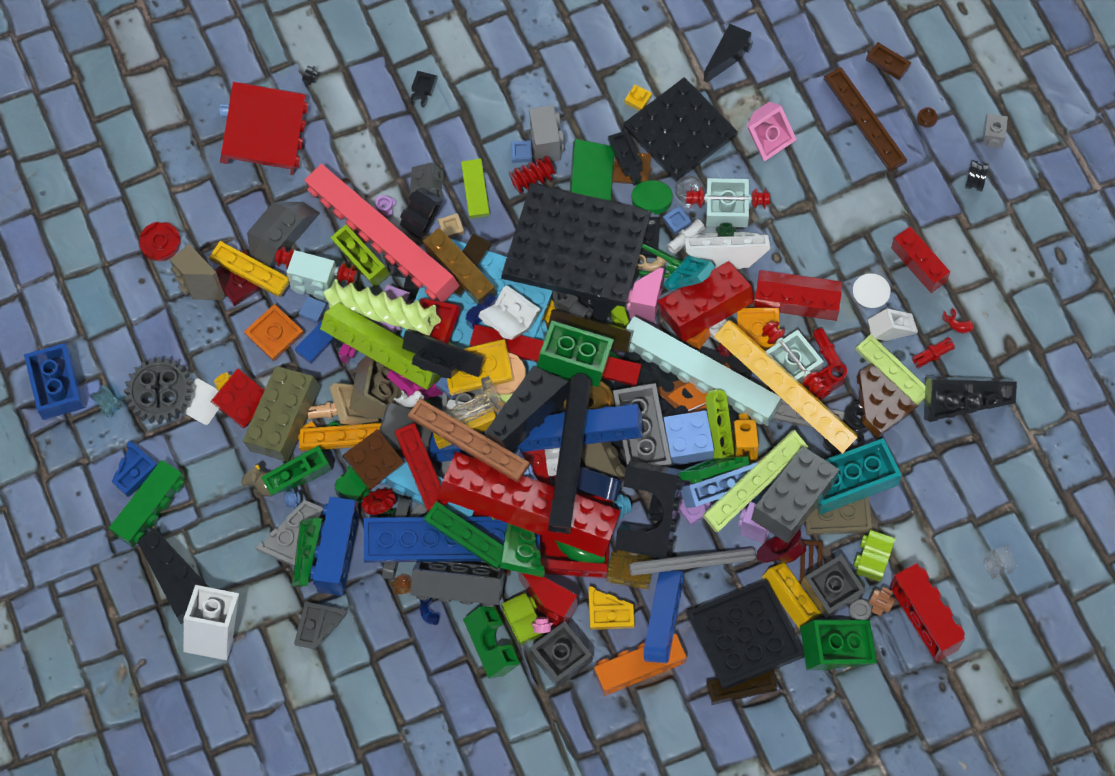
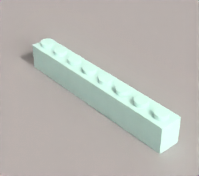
(702, 371)

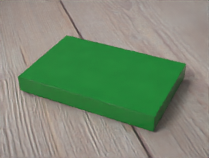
(591, 169)

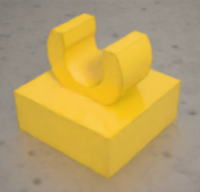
(638, 98)

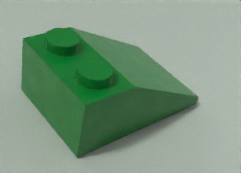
(837, 644)

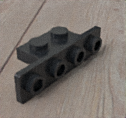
(440, 357)

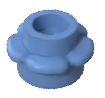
(292, 498)

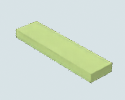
(877, 354)

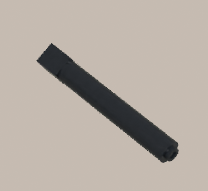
(570, 454)

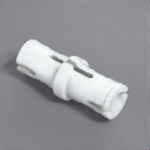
(679, 242)

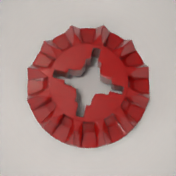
(373, 506)

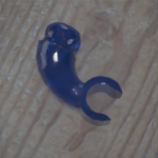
(428, 616)

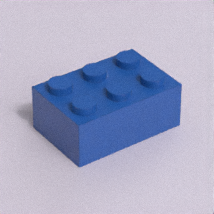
(54, 381)

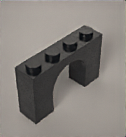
(665, 485)

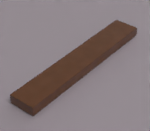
(865, 119)

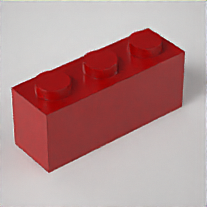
(920, 259)

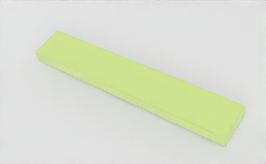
(753, 482)

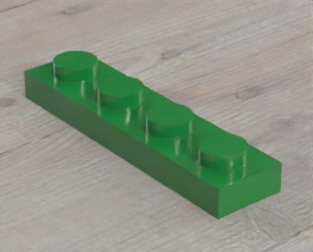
(465, 534)

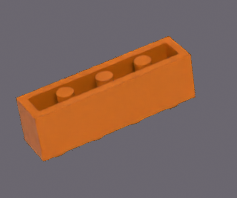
(631, 668)

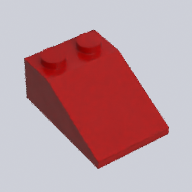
(550, 598)

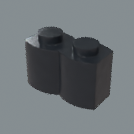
(420, 212)

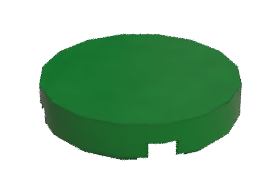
(652, 196)

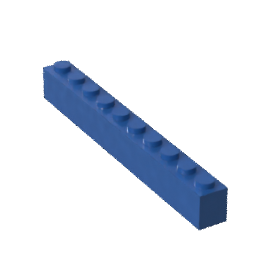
(601, 426)

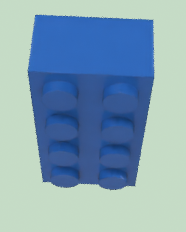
(335, 546)

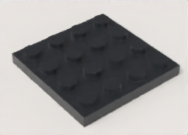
(680, 129)
(745, 635)

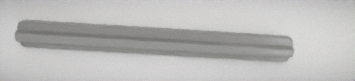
(692, 561)

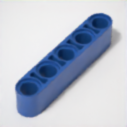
(663, 616)

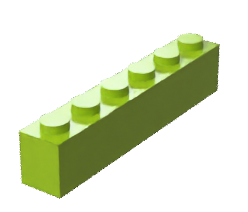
(375, 343)

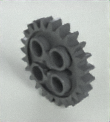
(178, 388)

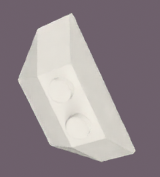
(740, 250)

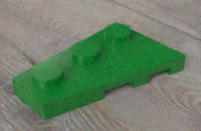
(521, 552)

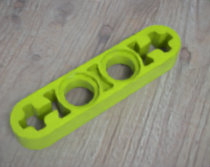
(724, 429)

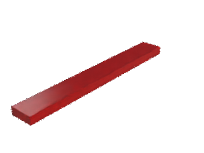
(530, 348)

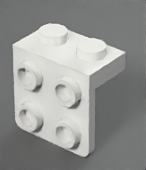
(510, 314)

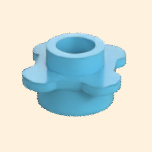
(623, 504)

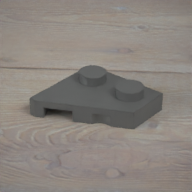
(317, 624)

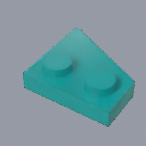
(689, 272)

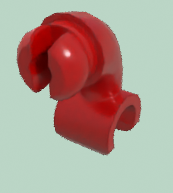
(960, 327)

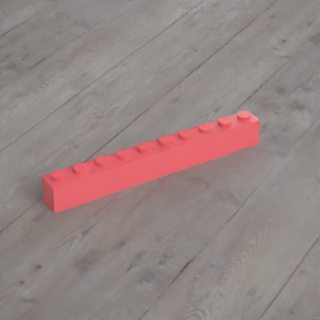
(381, 233)

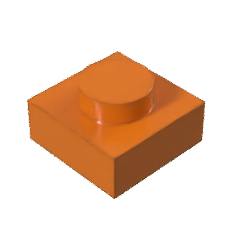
(698, 340)

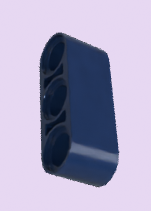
(598, 483)

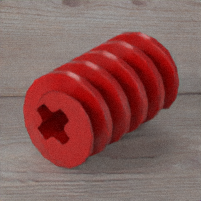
(532, 174)

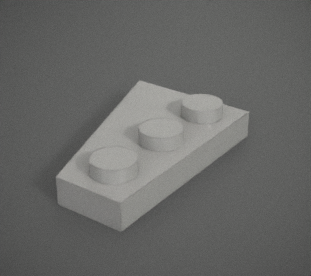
(283, 540)

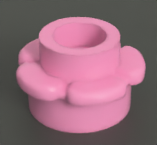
(542, 625)

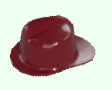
(778, 549)

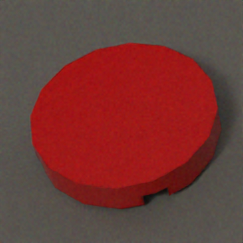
(159, 241)

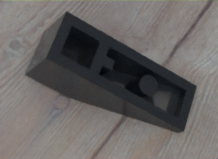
(729, 51)

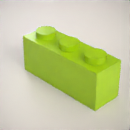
(360, 256)

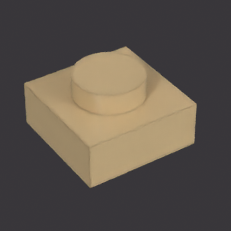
(451, 225)

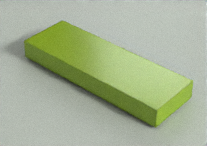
(475, 188)

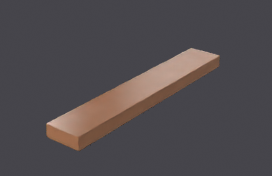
(468, 440)

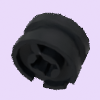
(977, 175)
(850, 419)

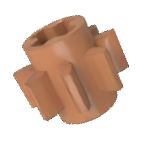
(882, 601)

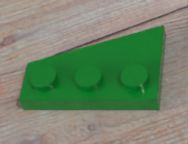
(712, 467)
(305, 551)

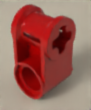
(831, 382)

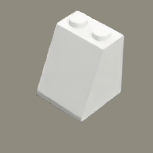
(210, 622)

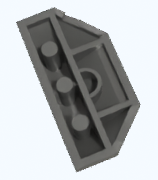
(278, 227)

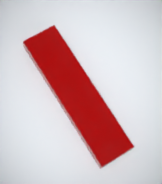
(419, 465)

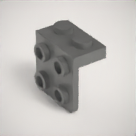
(396, 418)

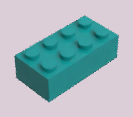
(861, 475)

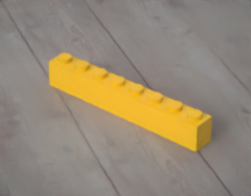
(786, 386)

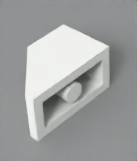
(892, 325)

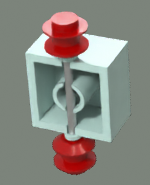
(727, 201)
(312, 273)
(795, 356)

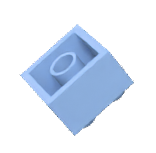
(689, 438)

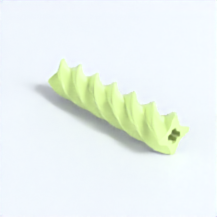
(383, 309)

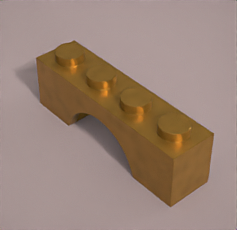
(452, 258)

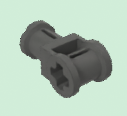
(571, 304)

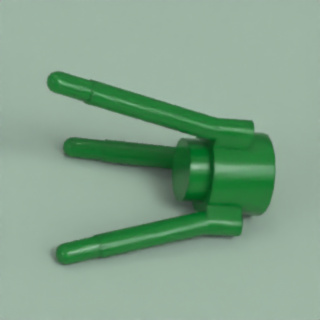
(673, 262)

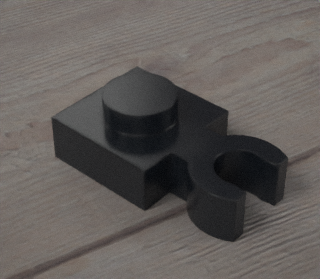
(422, 85)

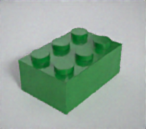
(573, 352)

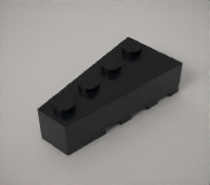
(959, 395)
(527, 408)
(171, 572)

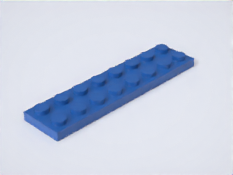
(415, 540)

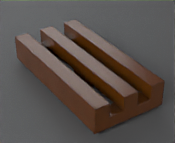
(811, 544)

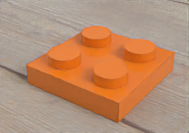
(273, 332)

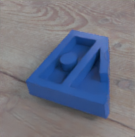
(133, 470)

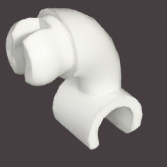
(409, 401)

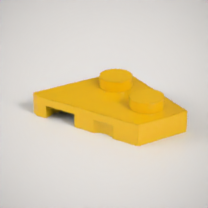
(609, 612)

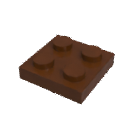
(373, 459)

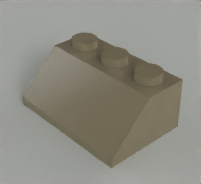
(196, 276)
(372, 389)

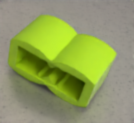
(874, 556)
(520, 615)

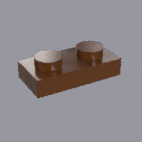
(888, 61)

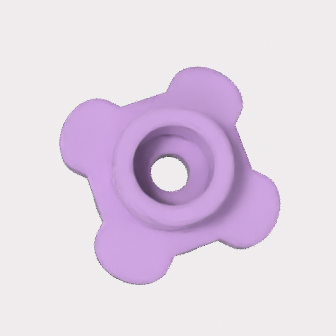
(385, 200)

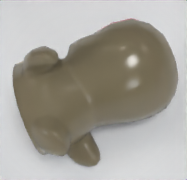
(253, 477)

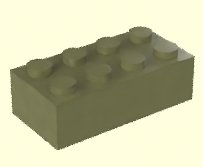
(281, 413)

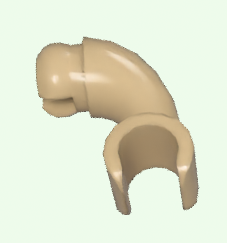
(658, 263)

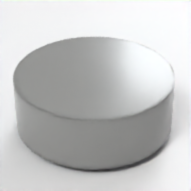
(860, 610)

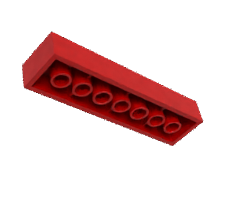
(525, 504)

